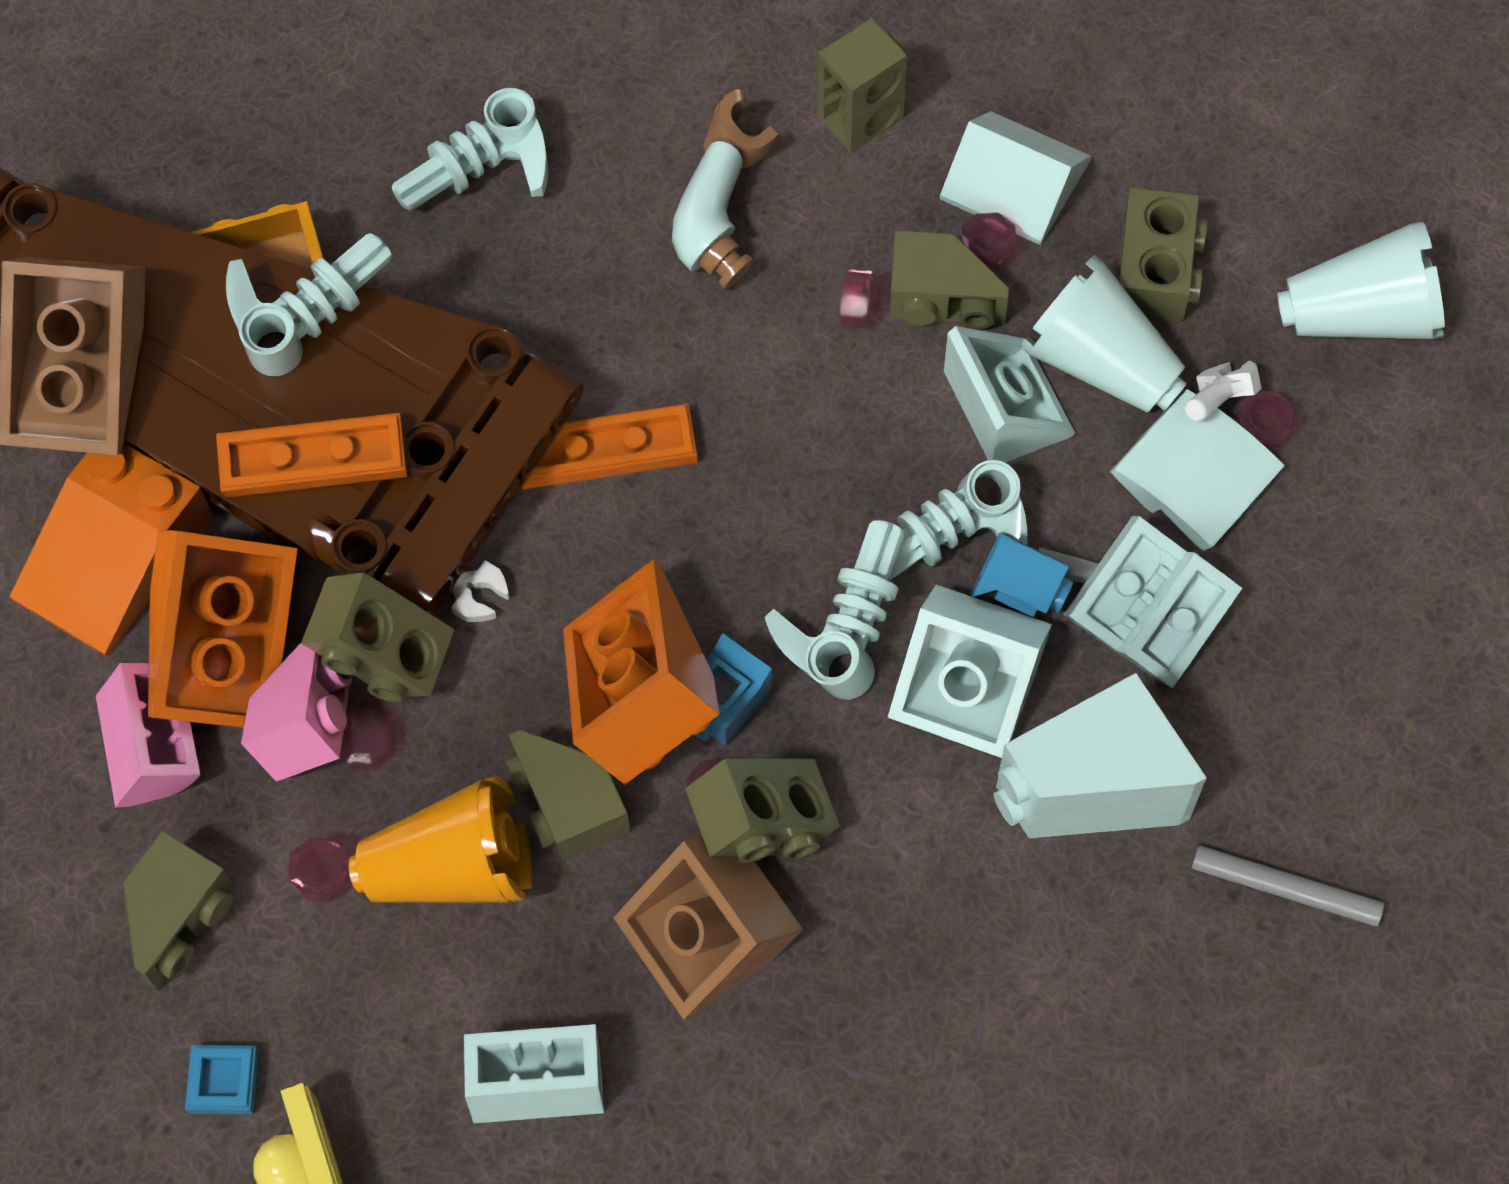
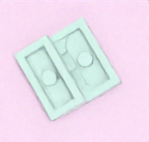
(1197, 471)
(1152, 601)

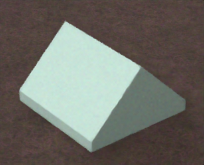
(1013, 174)
(1003, 394)

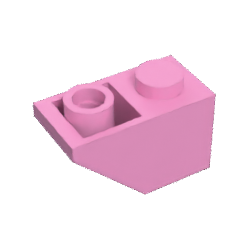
(297, 716)

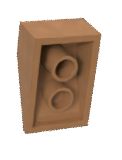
(68, 352)

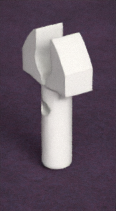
(1220, 384)
(486, 576)

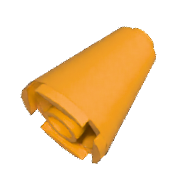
(449, 852)

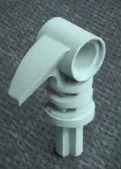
(482, 145)
(300, 313)
(961, 514)
(853, 626)

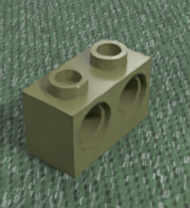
(861, 84)
(1157, 255)
(377, 637)
(762, 808)

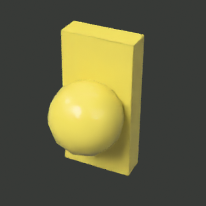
(299, 1157)

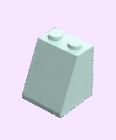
(1099, 769)

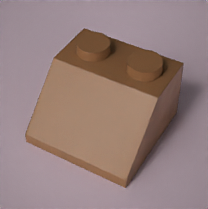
(705, 925)

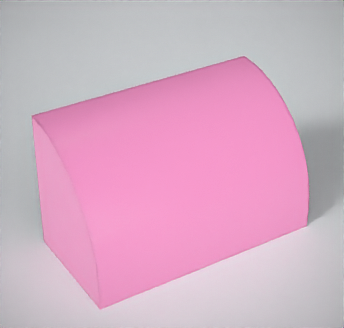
(143, 753)

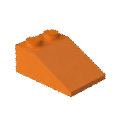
(100, 544)
(215, 624)
(636, 676)

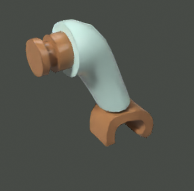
(701, 220)

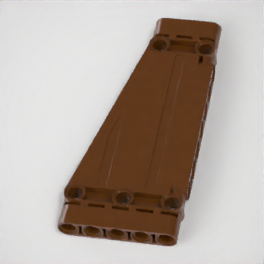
(367, 363)

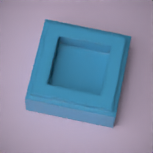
(222, 1079)

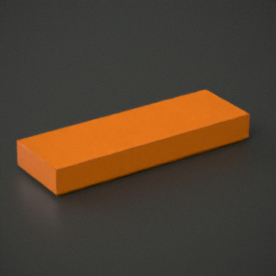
(617, 446)
(311, 455)

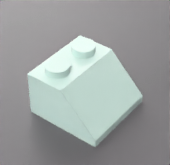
(968, 670)

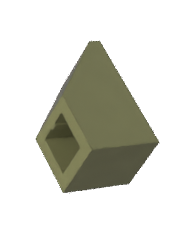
(943, 282)
(572, 795)
(170, 904)

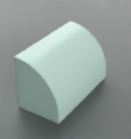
(533, 1073)

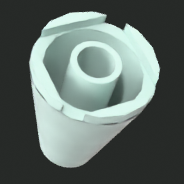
(1369, 291)
(1107, 342)

